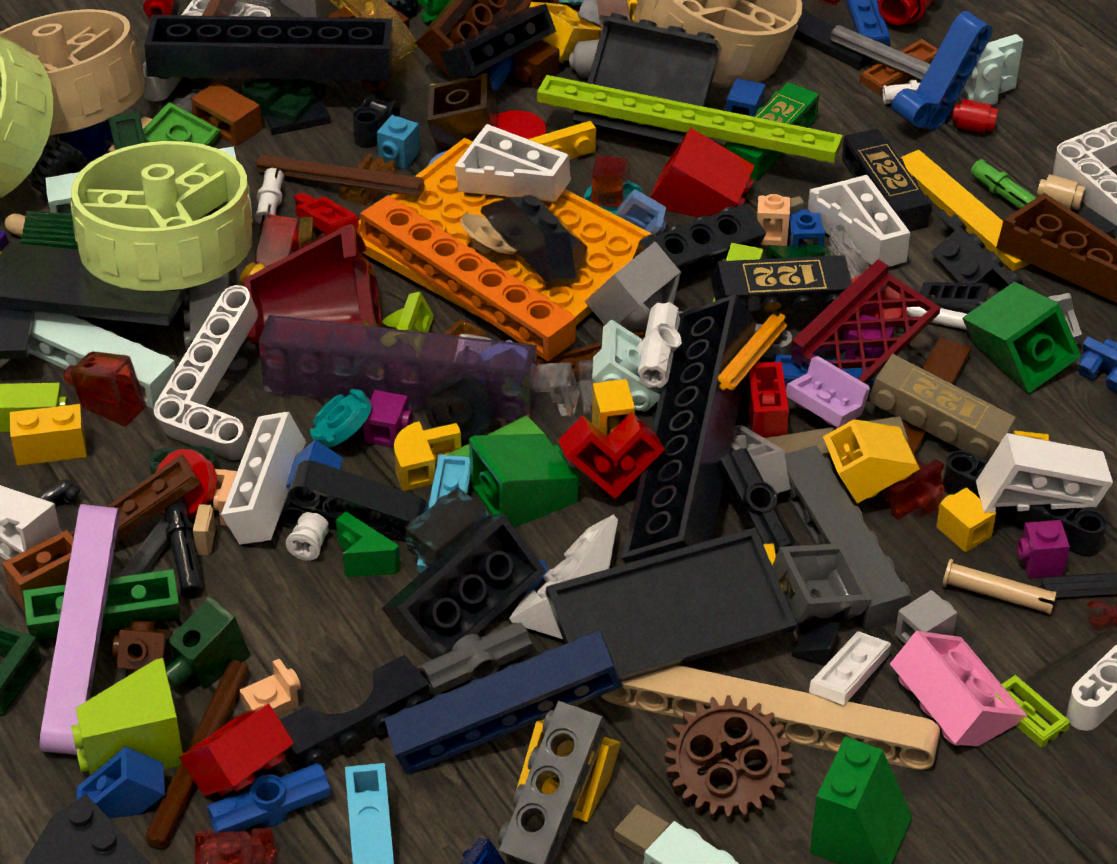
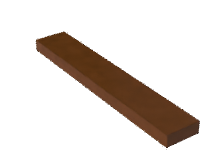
(946, 363)

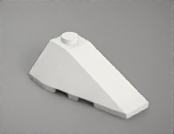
(586, 556)

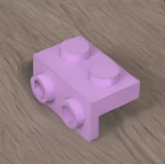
(829, 393)

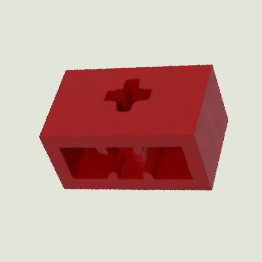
(767, 399)

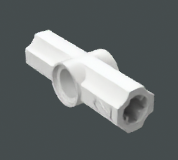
(658, 345)

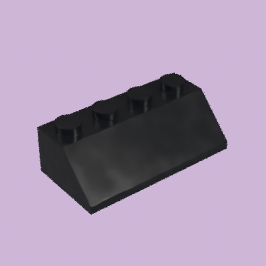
(465, 587)
(83, 836)

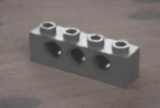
(558, 808)

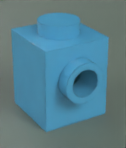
(399, 141)

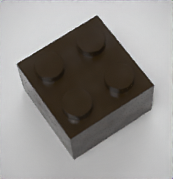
(460, 109)

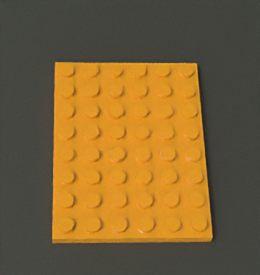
(608, 237)

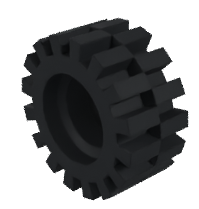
(51, 159)

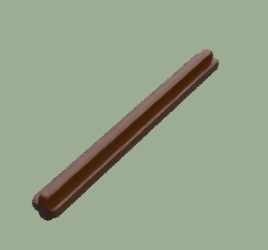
(342, 175)
(182, 783)

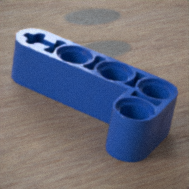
(946, 75)

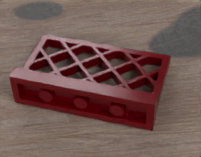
(847, 307)

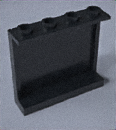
(653, 64)

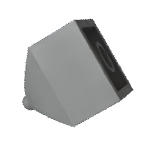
(636, 289)

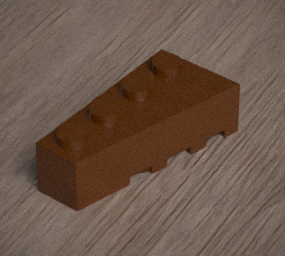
(1062, 244)

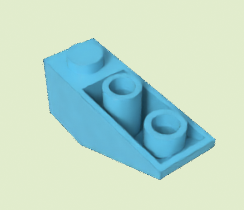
(369, 814)

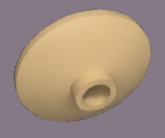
(485, 235)

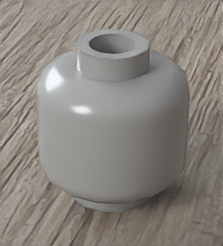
(583, 57)

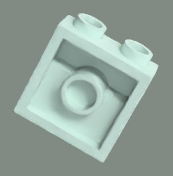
(994, 71)
(621, 361)

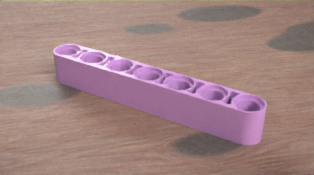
(79, 625)

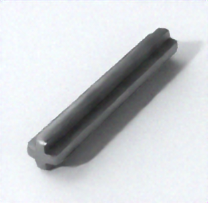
(879, 52)

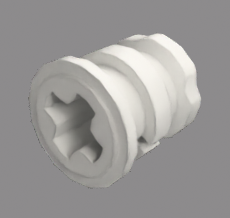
(307, 536)

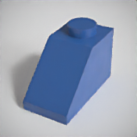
(125, 784)

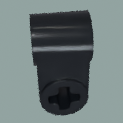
(370, 119)

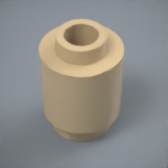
(1062, 190)

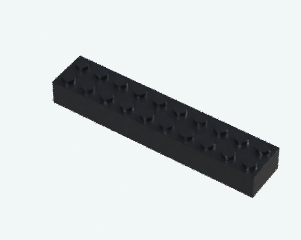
(696, 427)

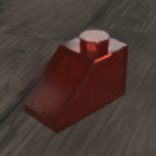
(610, 180)

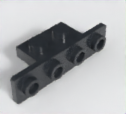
(965, 258)

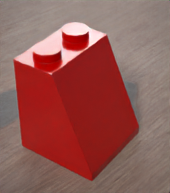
(702, 178)

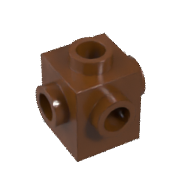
(153, 643)

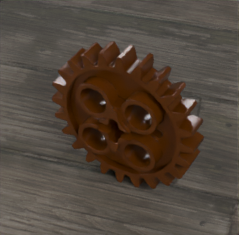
(747, 786)

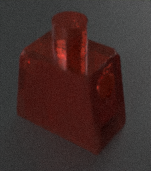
(107, 386)

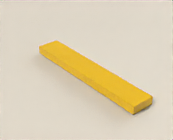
(956, 200)

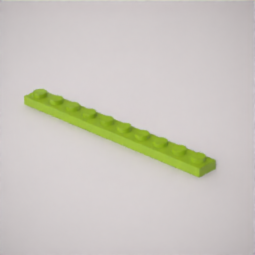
(681, 116)

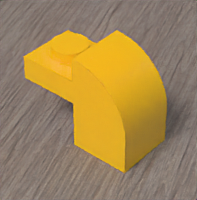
(418, 452)

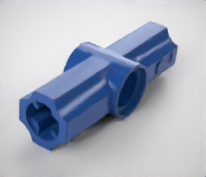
(269, 800)

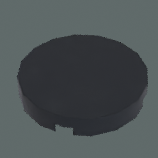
(463, 402)

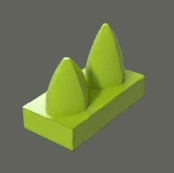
(413, 317)

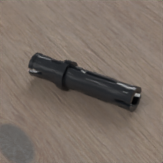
(181, 537)

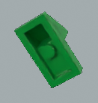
(365, 549)

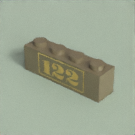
(940, 408)

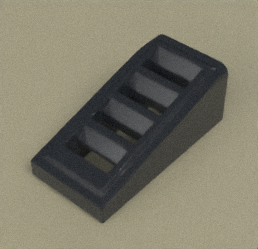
(957, 296)

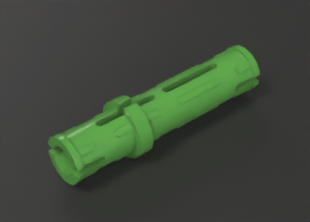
(1001, 184)

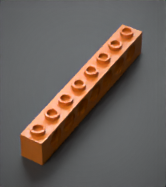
(468, 277)

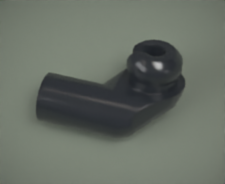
(62, 488)

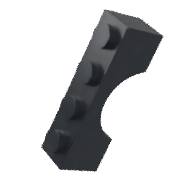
(326, 736)

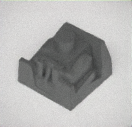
(821, 581)

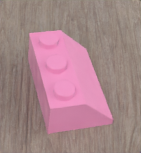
(955, 688)

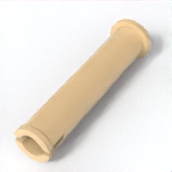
(998, 587)

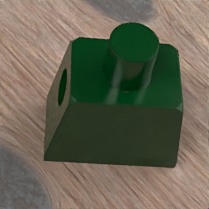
(205, 646)

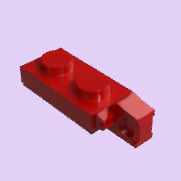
(326, 214)

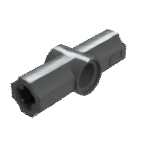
(476, 657)

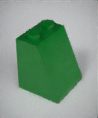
(1023, 335)
(521, 476)
(859, 808)

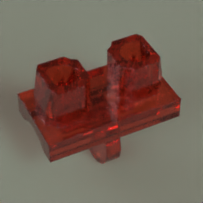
(917, 491)

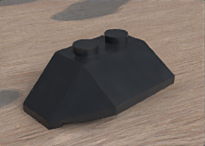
(538, 237)

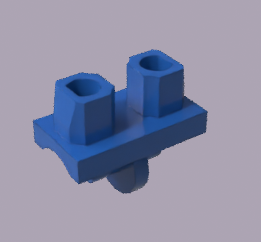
(1098, 357)

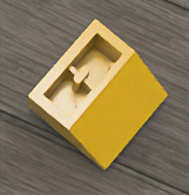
(870, 457)

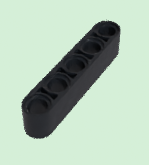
(1082, 526)

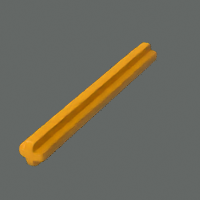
(751, 352)

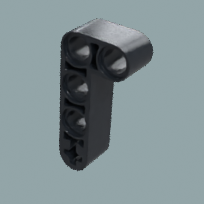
(335, 491)

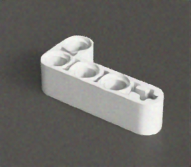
(1094, 694)

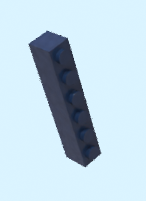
(502, 702)

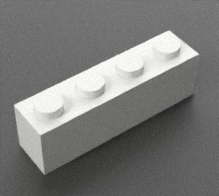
(262, 478)

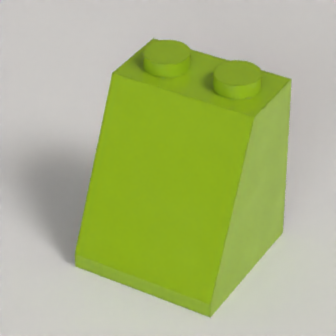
(131, 715)

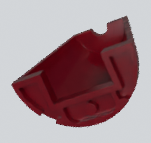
(320, 283)

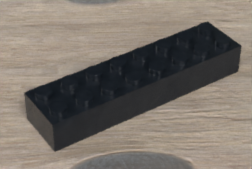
(269, 48)

